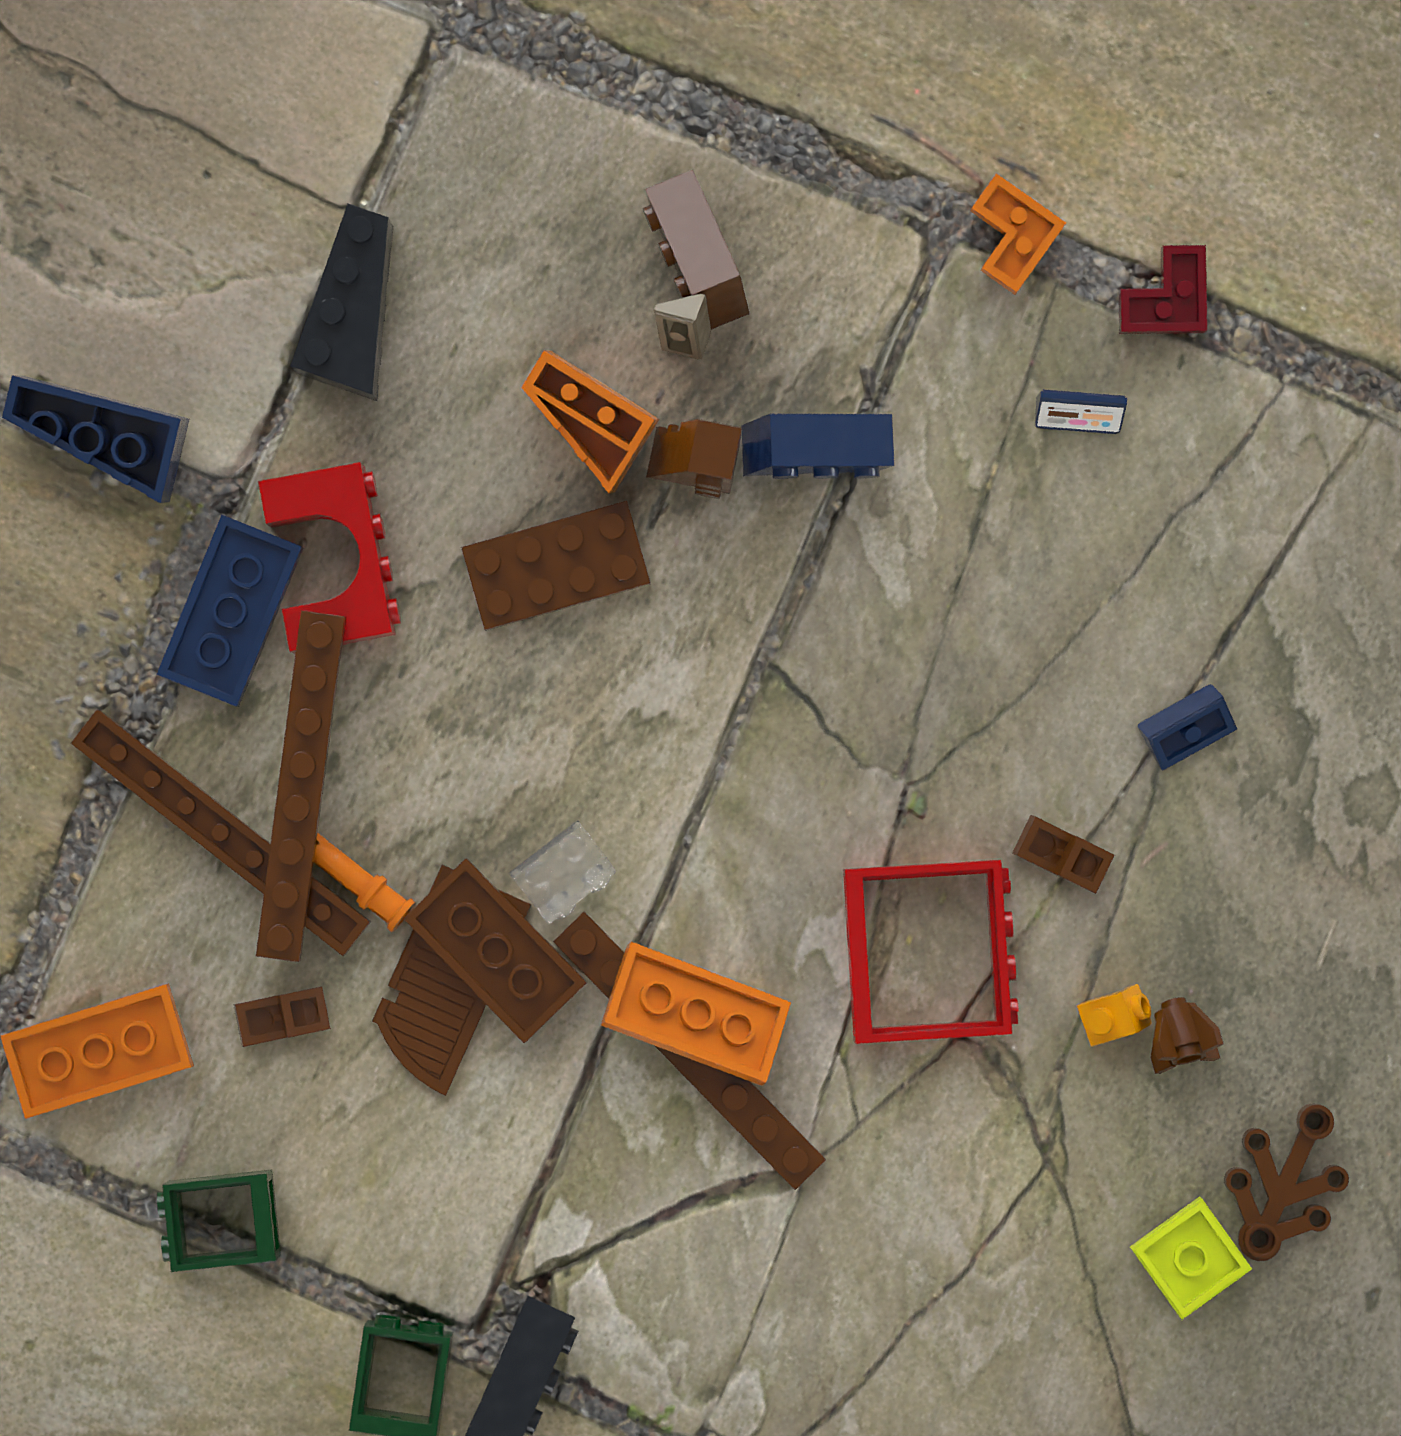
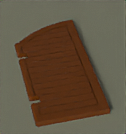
(433, 1011)

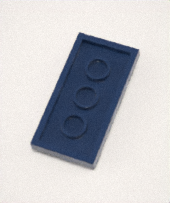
(230, 611)

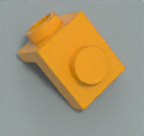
(1115, 1015)

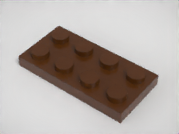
(556, 565)
(495, 950)

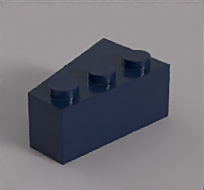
(818, 445)

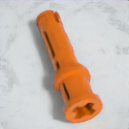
(370, 890)

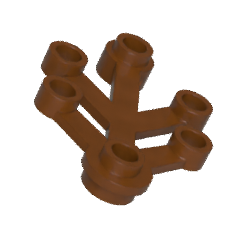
(1282, 1188)

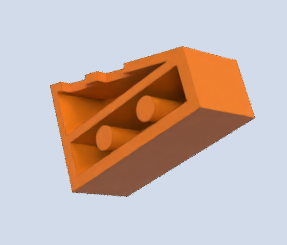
(591, 417)

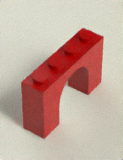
(344, 497)

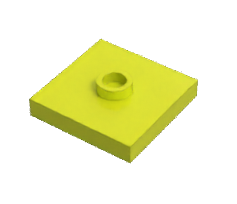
(1190, 1258)

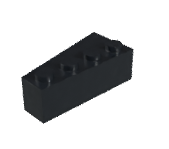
(349, 308)
(524, 1372)

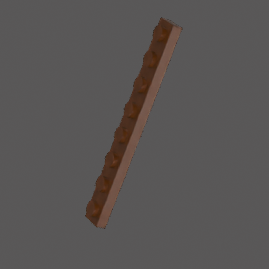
(300, 786)
(208, 823)
(730, 1095)

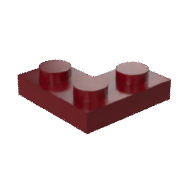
(1180, 301)

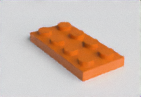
(696, 1013)
(97, 1051)

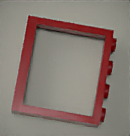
(1002, 965)

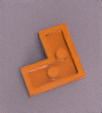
(1026, 230)

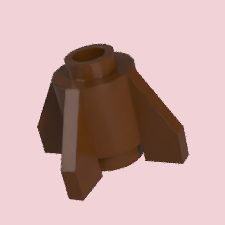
(1183, 1035)

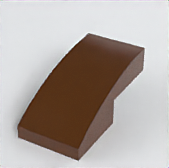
(1063, 854)
(282, 1016)

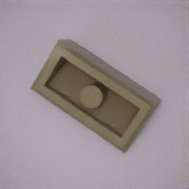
(684, 325)

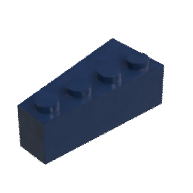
(115, 436)

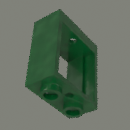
(264, 1213)
(391, 1422)

